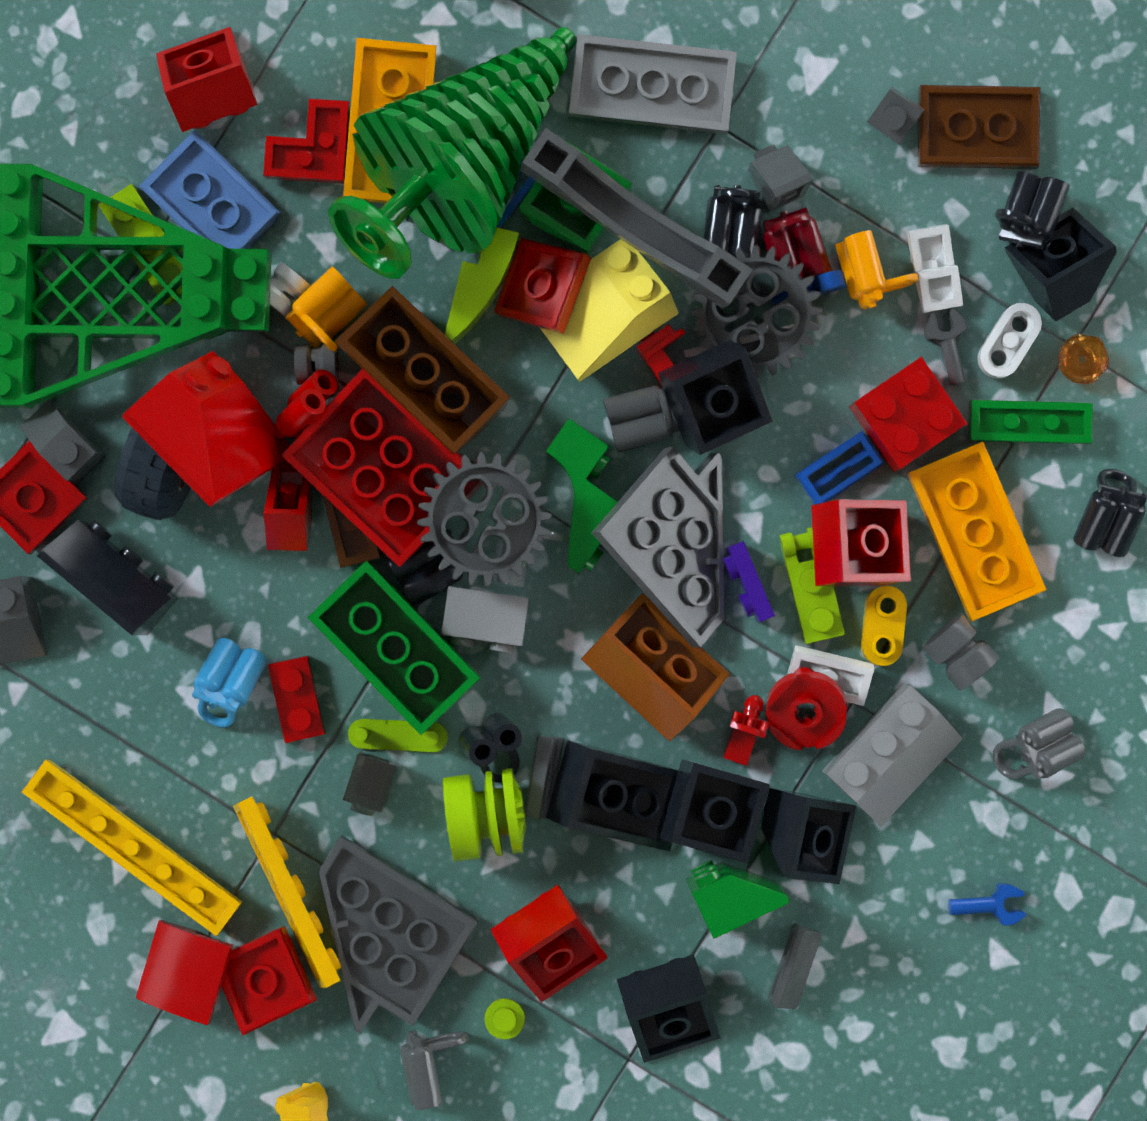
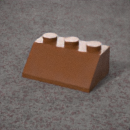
(655, 668)

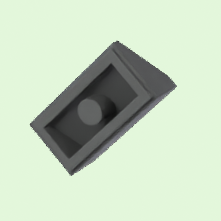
(794, 967)

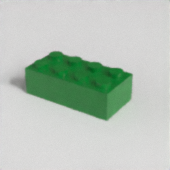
(394, 647)

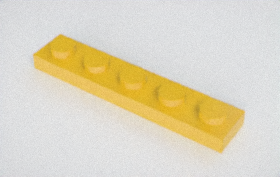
(288, 892)

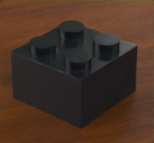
(715, 397)
(714, 811)

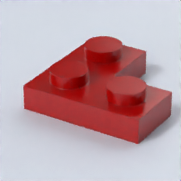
(320, 154)

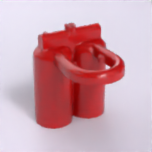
(306, 404)

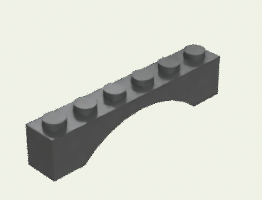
(602, 199)

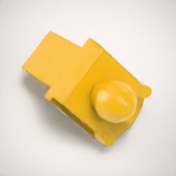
(303, 1104)

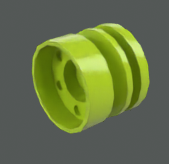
(483, 814)

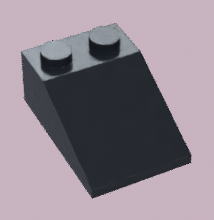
(612, 795)

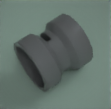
(309, 360)

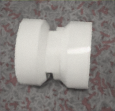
(286, 288)

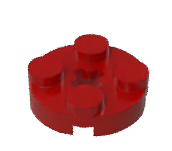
(806, 687)

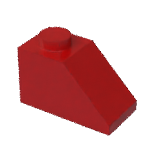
(288, 510)

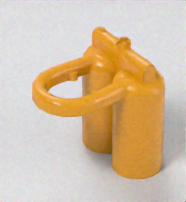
(864, 270)
(325, 309)

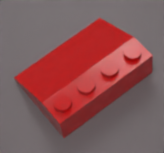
(374, 465)

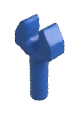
(825, 283)
(991, 904)

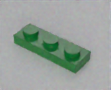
(1030, 422)

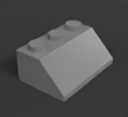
(892, 753)

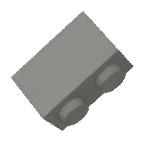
(485, 617)

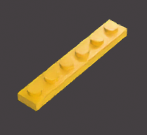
(132, 847)

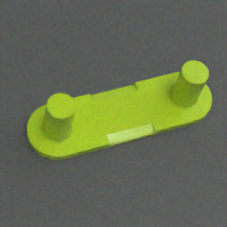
(396, 735)

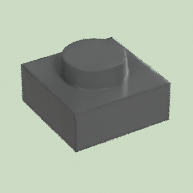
(895, 115)

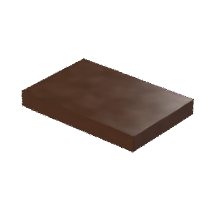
(979, 127)

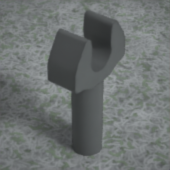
(948, 343)

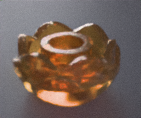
(1094, 352)

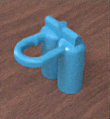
(227, 680)

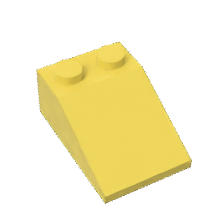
(613, 310)

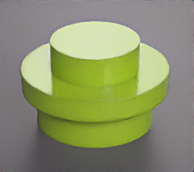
(504, 1018)

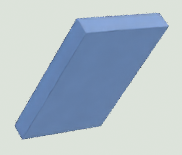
(209, 195)

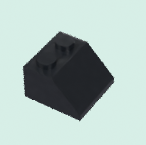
(668, 1008)

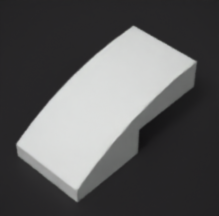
(934, 262)

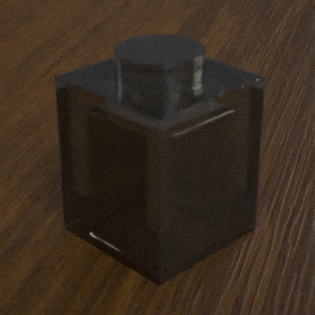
(370, 783)

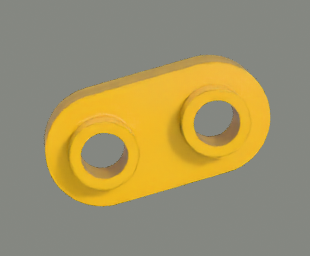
(882, 625)

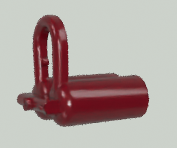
(801, 237)

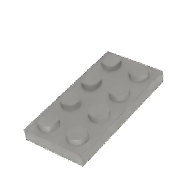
(652, 84)

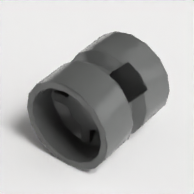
(963, 655)

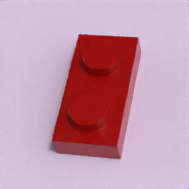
(296, 699)

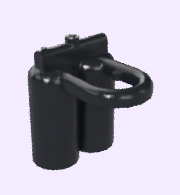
(1032, 210)
(733, 219)
(1111, 515)
(421, 575)
(482, 743)

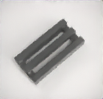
(543, 775)

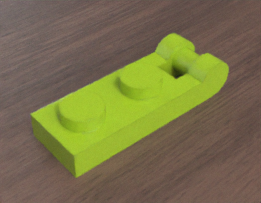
(814, 604)

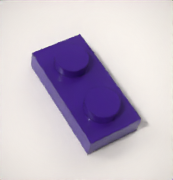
(754, 597)

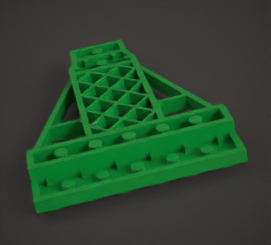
(220, 287)

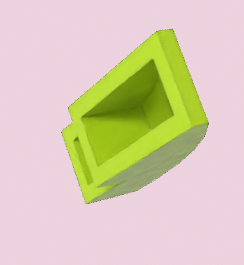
(480, 283)

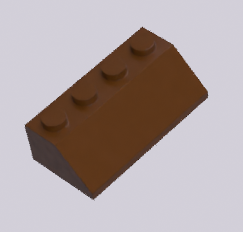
(423, 371)

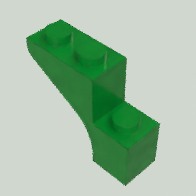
(580, 457)

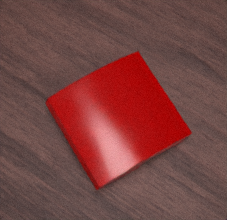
(184, 972)

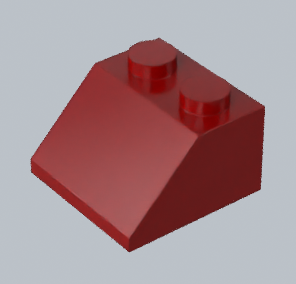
(206, 80)
(548, 943)

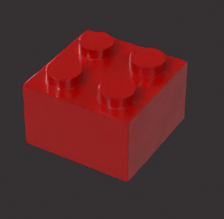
(907, 414)
(860, 542)

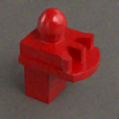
(653, 347)
(745, 730)

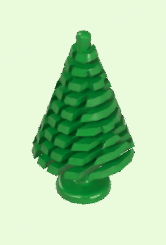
(449, 155)

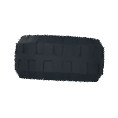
(147, 482)

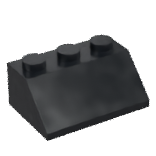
(110, 576)

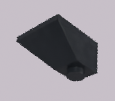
(1067, 268)
(807, 834)

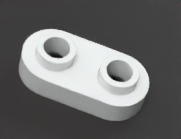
(1009, 342)

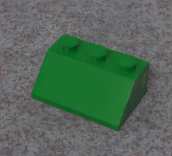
(732, 895)

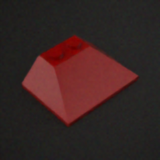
(208, 428)

